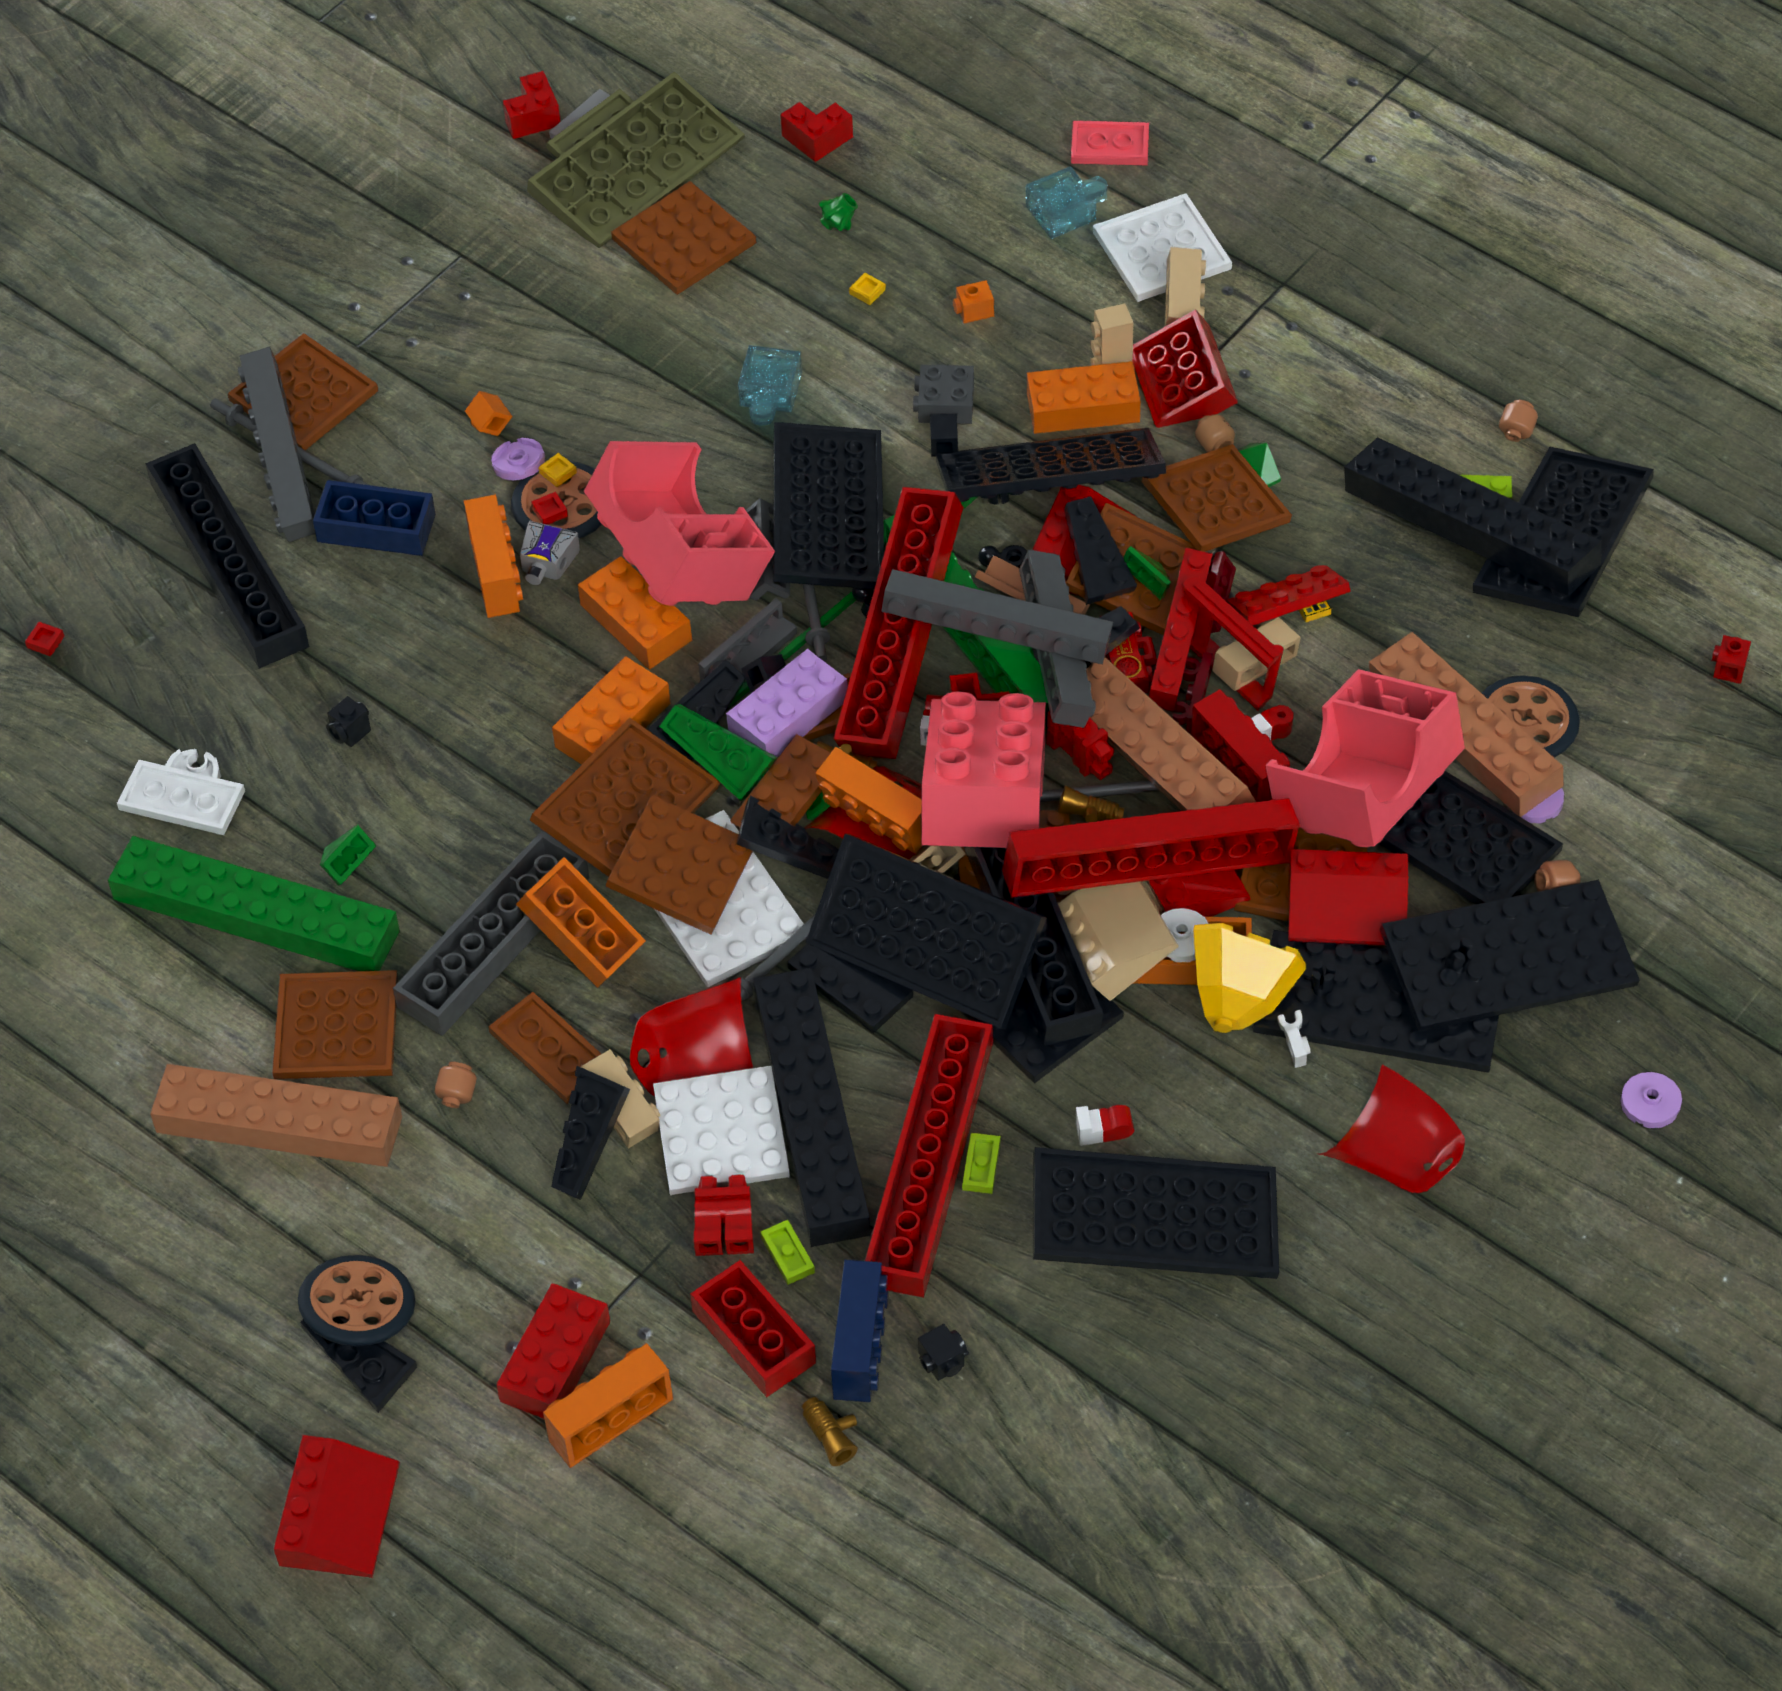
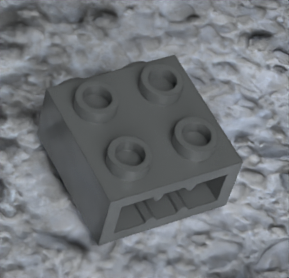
(944, 391)

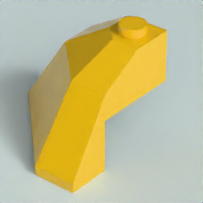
(1241, 975)

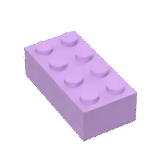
(789, 703)

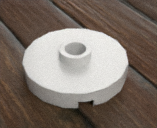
(1183, 921)

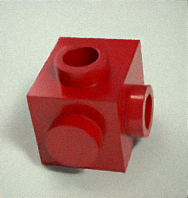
(1731, 658)

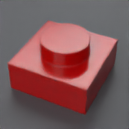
(549, 508)
(44, 639)

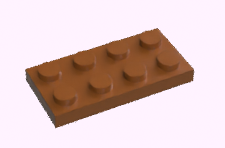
(790, 782)
(544, 1043)

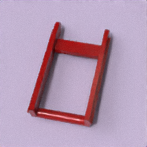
(1216, 608)

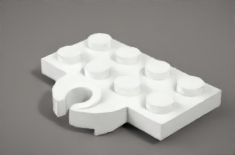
(182, 792)

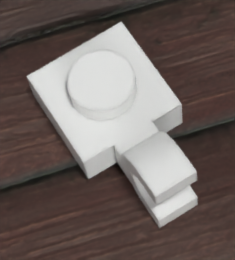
(1297, 1045)

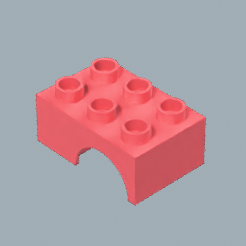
(654, 512)
(1374, 757)
(982, 769)

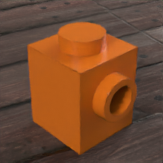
(974, 302)
(488, 413)

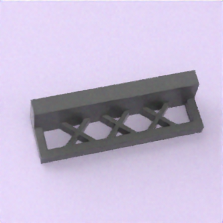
(759, 513)
(766, 638)

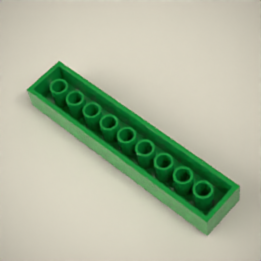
(999, 662)
(254, 905)

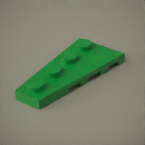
(722, 753)

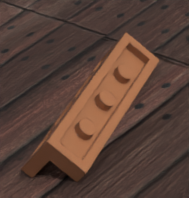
(1008, 580)

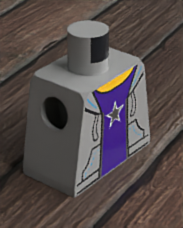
(547, 551)

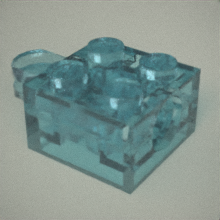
(1064, 201)
(769, 382)

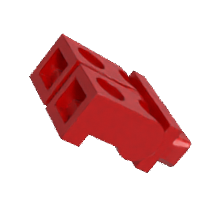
(1085, 746)
(723, 1206)

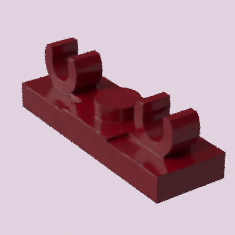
(1221, 579)
(1196, 691)

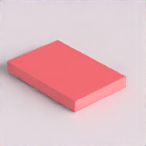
(1110, 143)

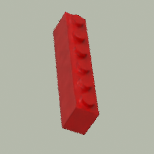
(1178, 632)

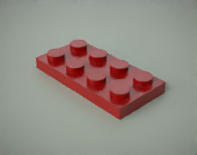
(1289, 594)

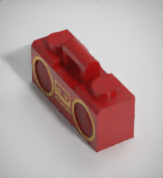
(1131, 663)

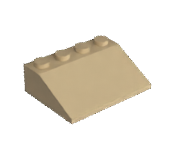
(1116, 934)

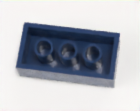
(374, 517)
(859, 1331)

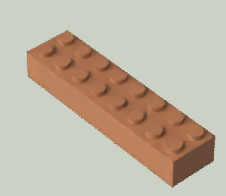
(1160, 745)
(1495, 746)
(276, 1115)

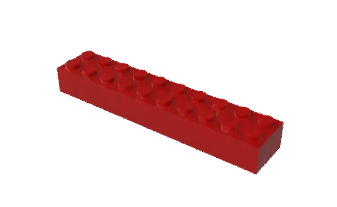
(892, 644)
(1149, 847)
(930, 1152)

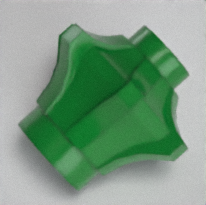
(838, 212)

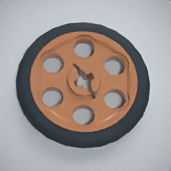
(574, 501)
(1558, 703)
(356, 1331)

